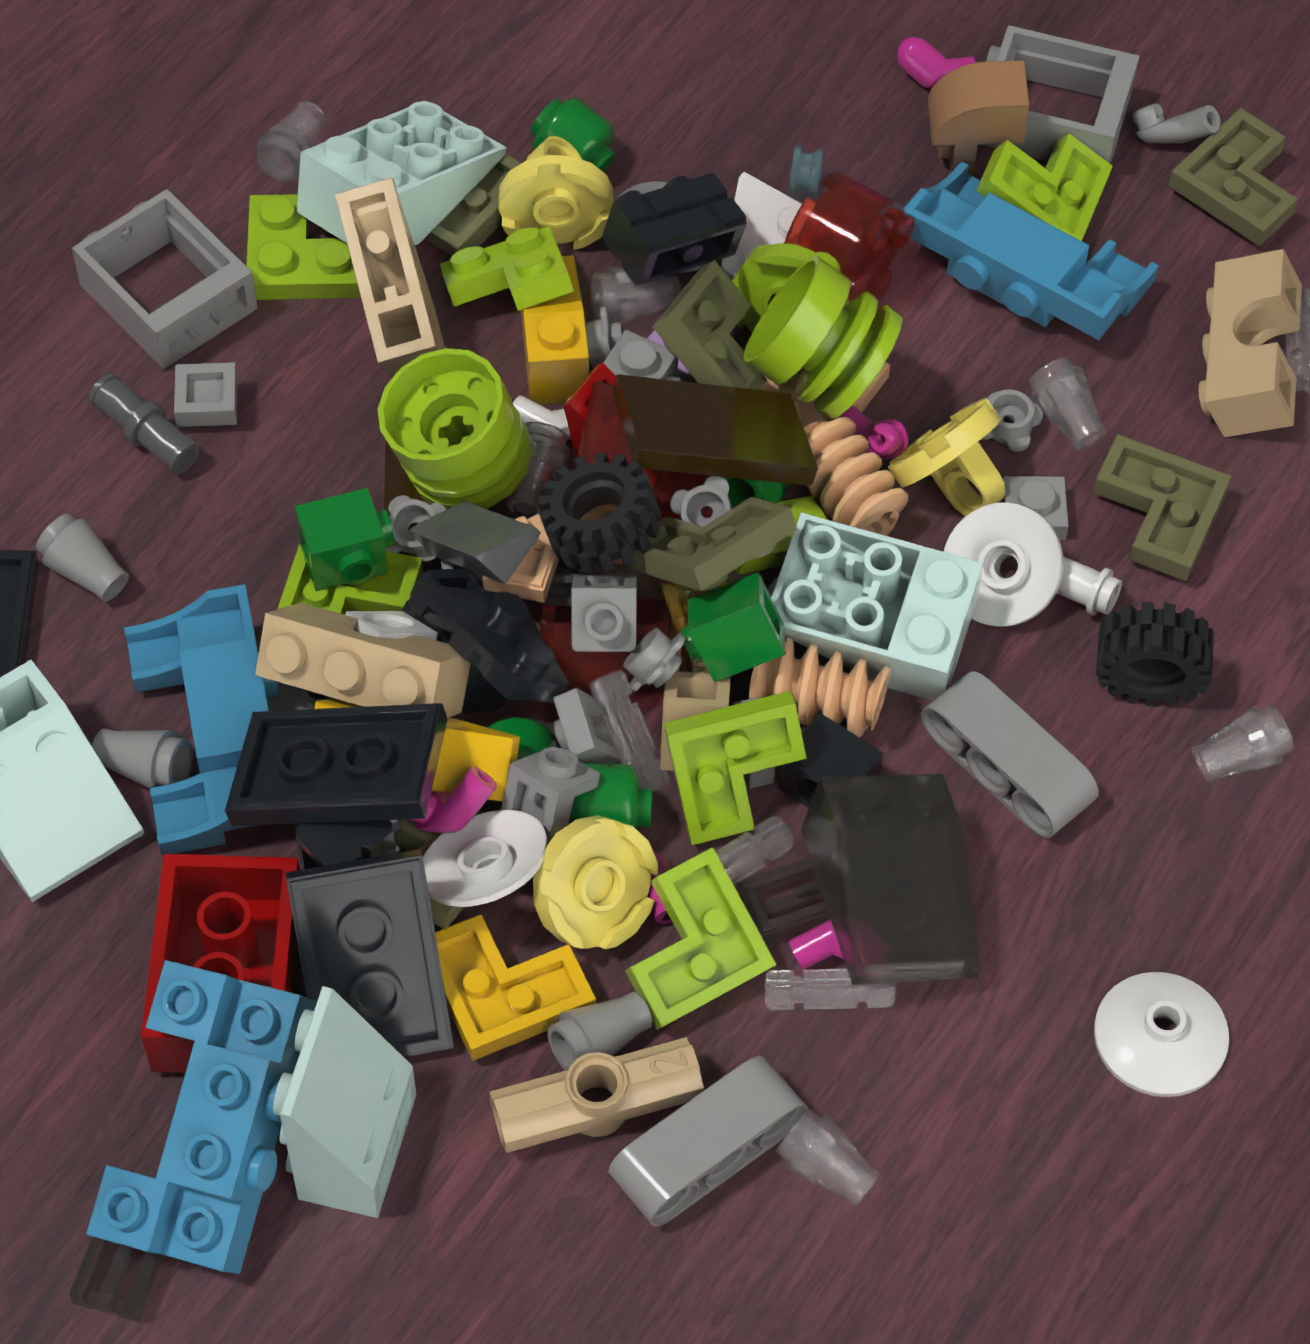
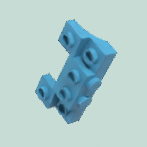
(1024, 259)
(215, 657)
(222, 1126)

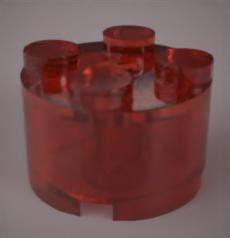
(856, 229)

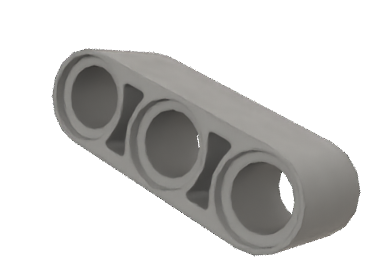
(1010, 754)
(707, 1140)

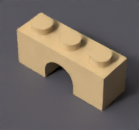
(1247, 382)
(328, 657)

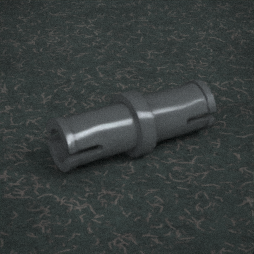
(144, 423)

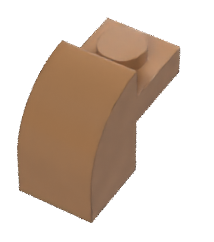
(976, 107)

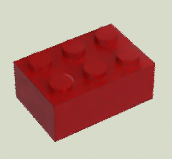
(223, 919)

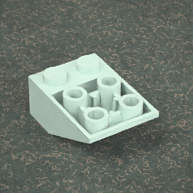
(420, 147)
(878, 602)
(54, 791)
(343, 1108)

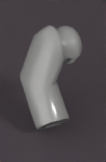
(1178, 129)

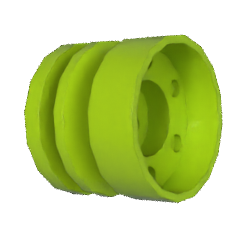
(832, 344)
(455, 429)

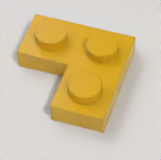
(499, 1004)

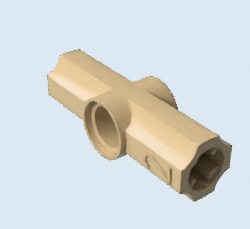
(554, 1105)

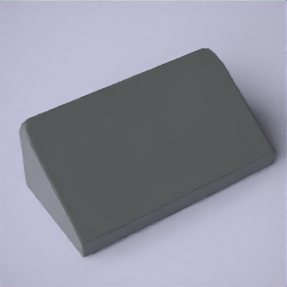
(477, 540)

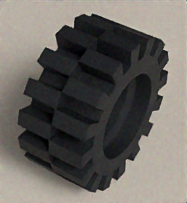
(607, 537)
(1155, 654)

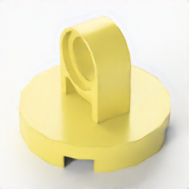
(557, 192)
(954, 455)
(595, 883)

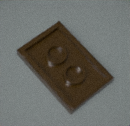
(714, 430)

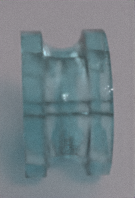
(806, 172)

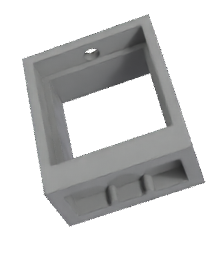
(1075, 68)
(190, 317)

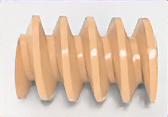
(850, 479)
(823, 687)

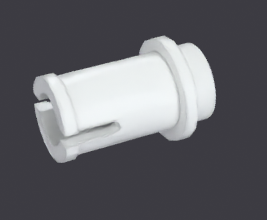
(1089, 587)

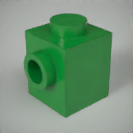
(344, 539)
(734, 628)

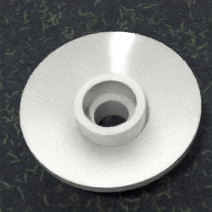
(1002, 532)
(485, 858)
(1154, 1058)

